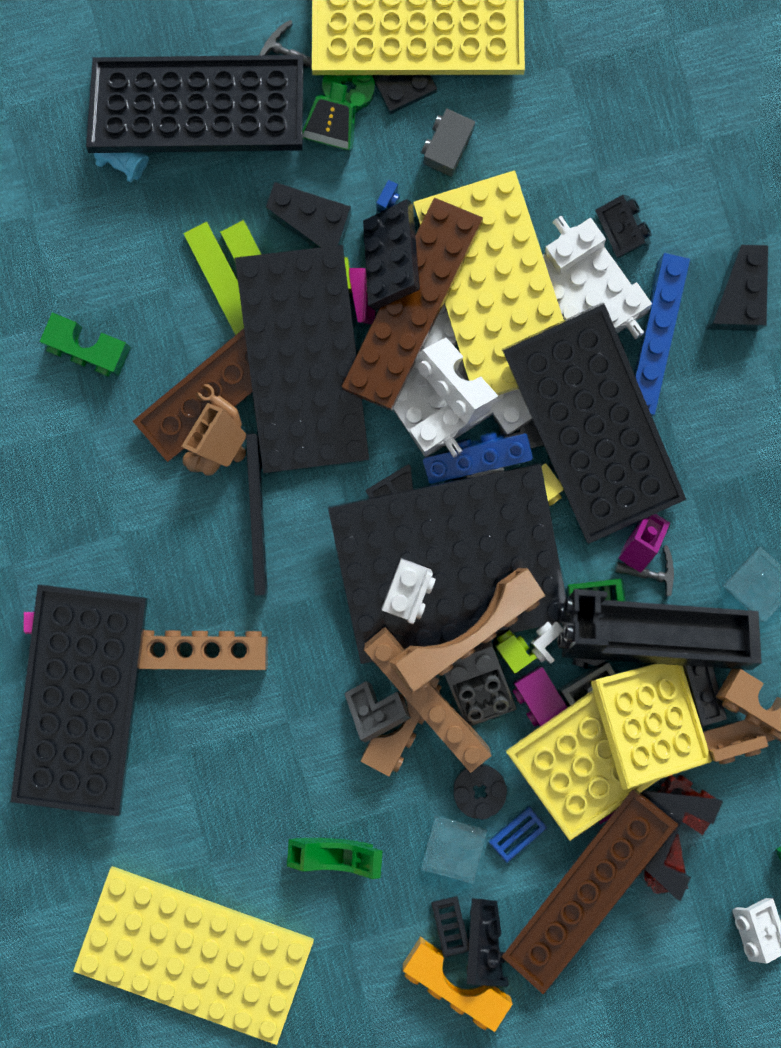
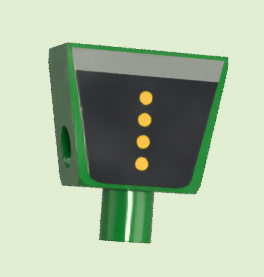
(332, 119)

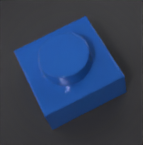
(388, 196)

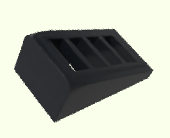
(455, 950)

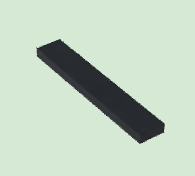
(256, 514)

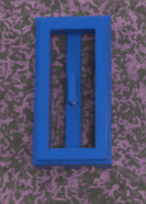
(510, 826)

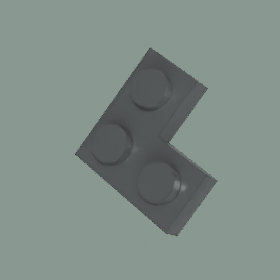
(375, 717)

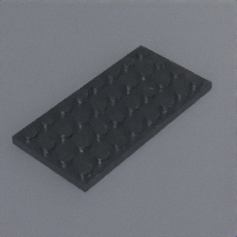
(196, 104)
(300, 356)
(594, 422)
(79, 700)

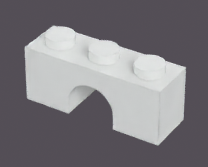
(465, 397)

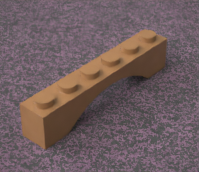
(512, 596)
(432, 707)

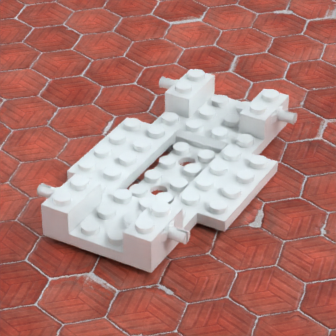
(581, 278)

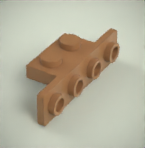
(736, 739)

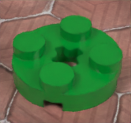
(360, 96)

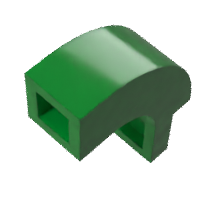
(334, 854)

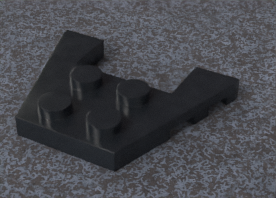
(676, 807)

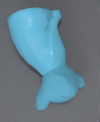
(129, 163)

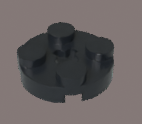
(482, 806)

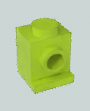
(514, 651)

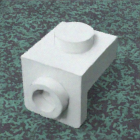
(546, 635)

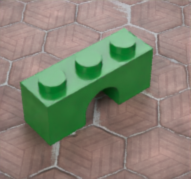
(62, 337)

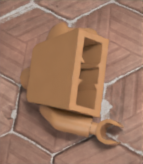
(215, 436)

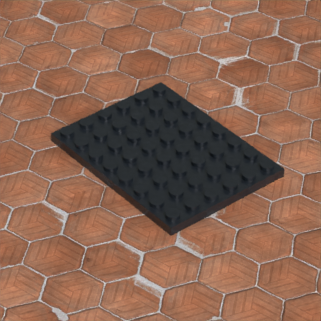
(467, 535)

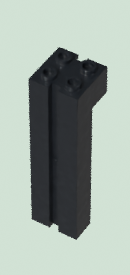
(658, 633)

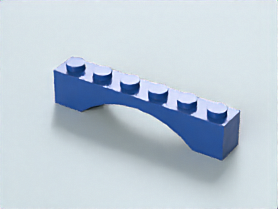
(660, 326)

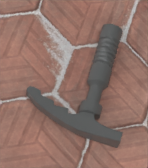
(277, 48)
(668, 577)

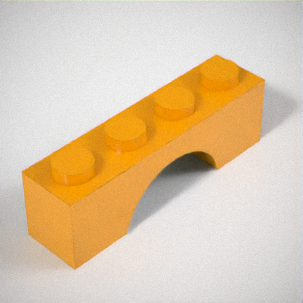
(485, 1003)

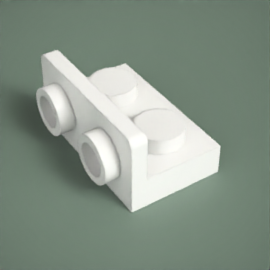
(408, 591)
(759, 930)

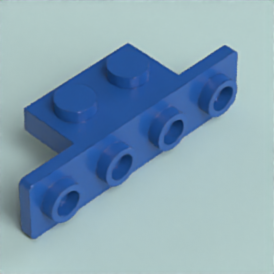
(478, 456)

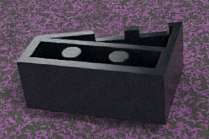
(309, 216)
(743, 292)

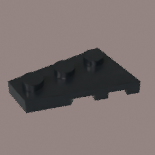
(484, 952)

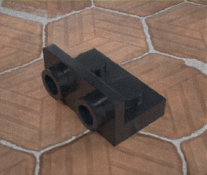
(623, 225)

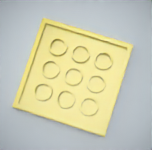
(650, 723)
(572, 767)

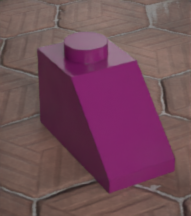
(644, 542)

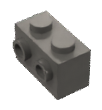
(448, 142)

